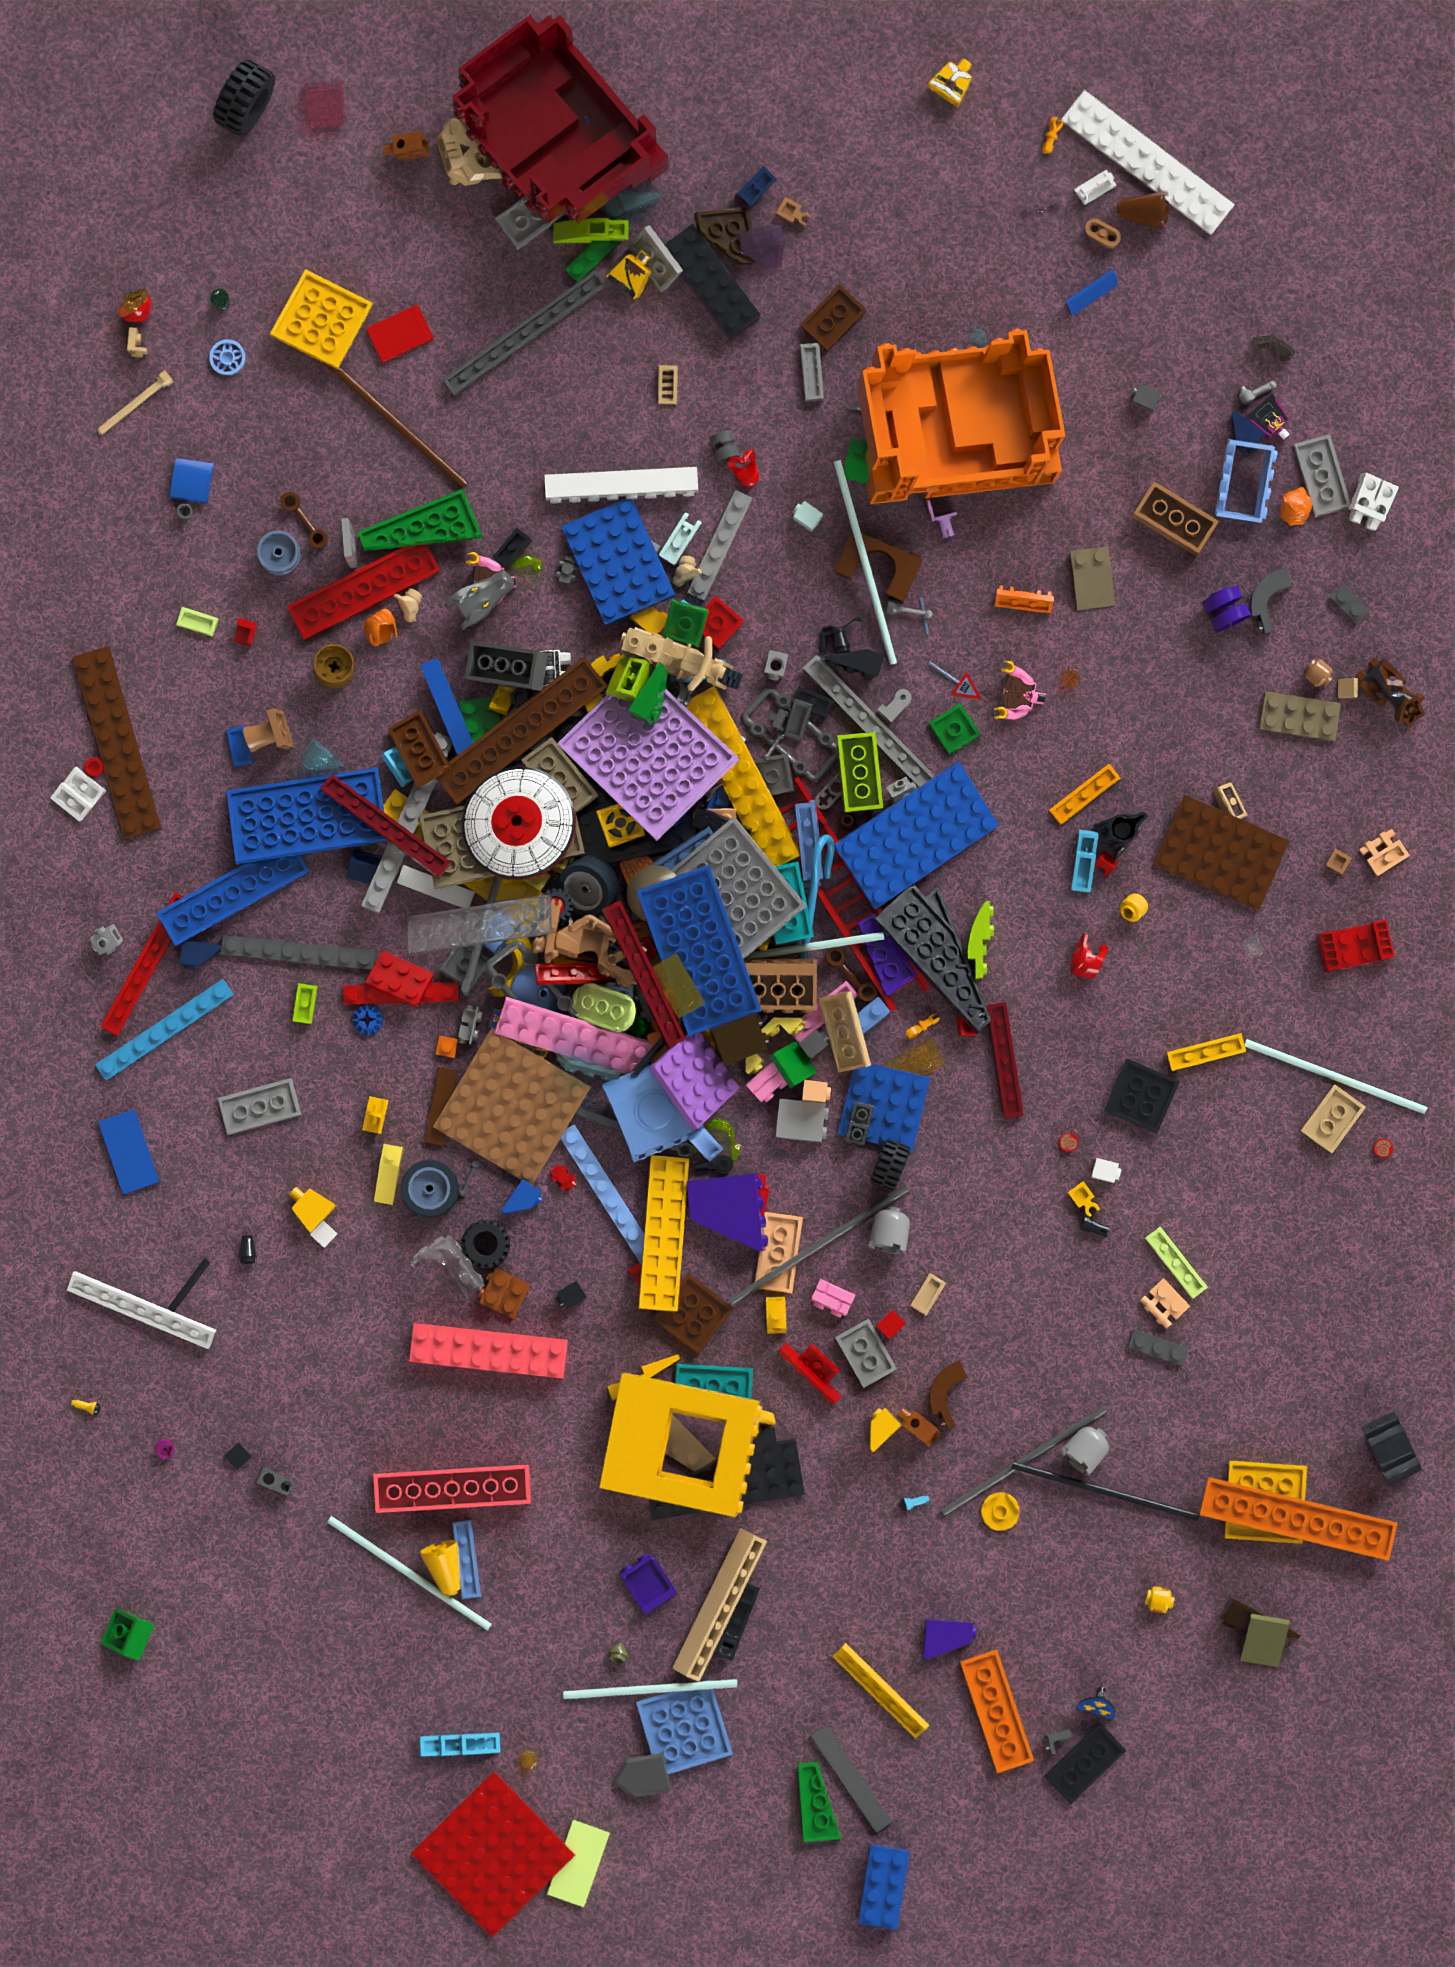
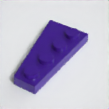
(888, 961)

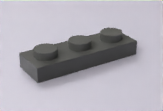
(1158, 1347)

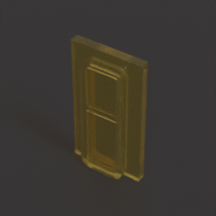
(678, 986)
(918, 1060)

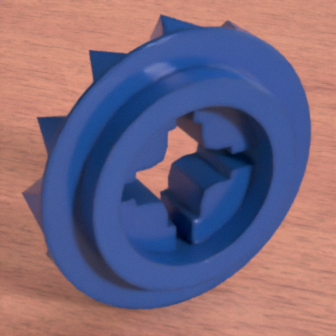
(374, 1026)

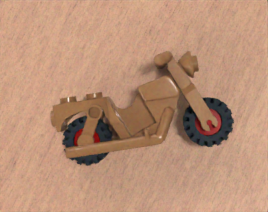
(582, 936)

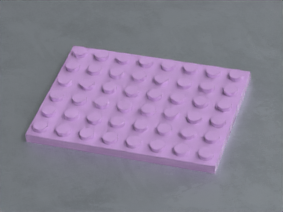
(649, 769)

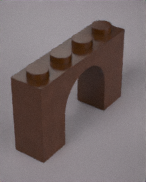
(905, 564)

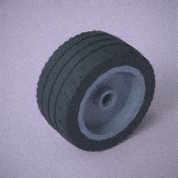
(444, 1191)

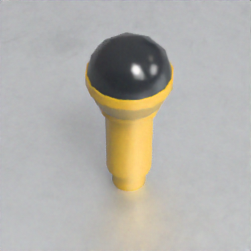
(93, 1408)

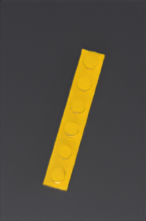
(880, 1690)

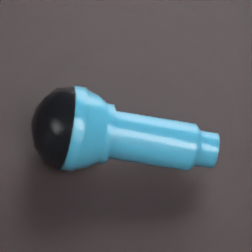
(907, 1504)

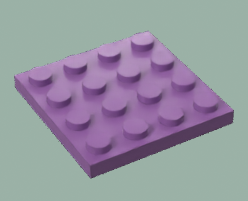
(694, 1079)

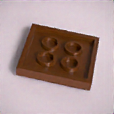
(698, 1314)

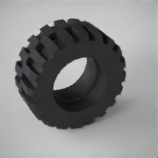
(244, 97)

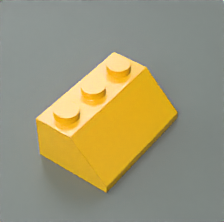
(881, 1427)

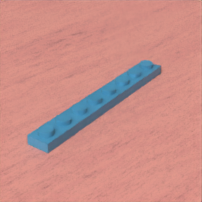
(164, 1029)

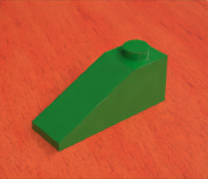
(650, 700)

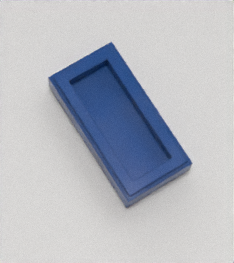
(239, 749)

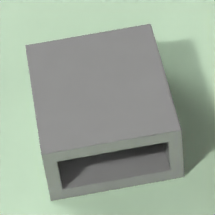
(801, 1120)

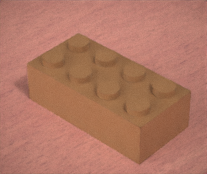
(1175, 519)

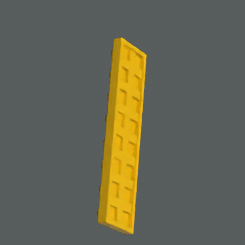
(663, 1233)

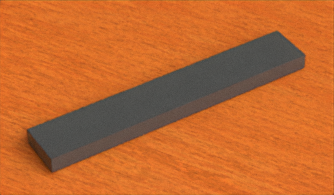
(851, 1778)

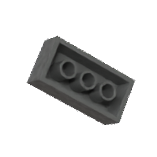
(506, 665)

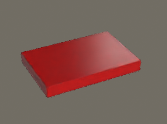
(400, 333)

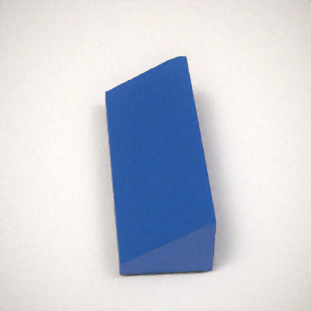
(1091, 292)

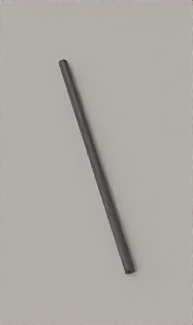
(818, 1245)

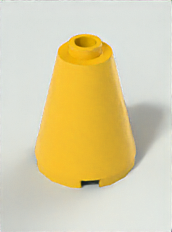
(443, 1565)

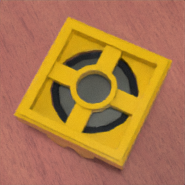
(620, 825)

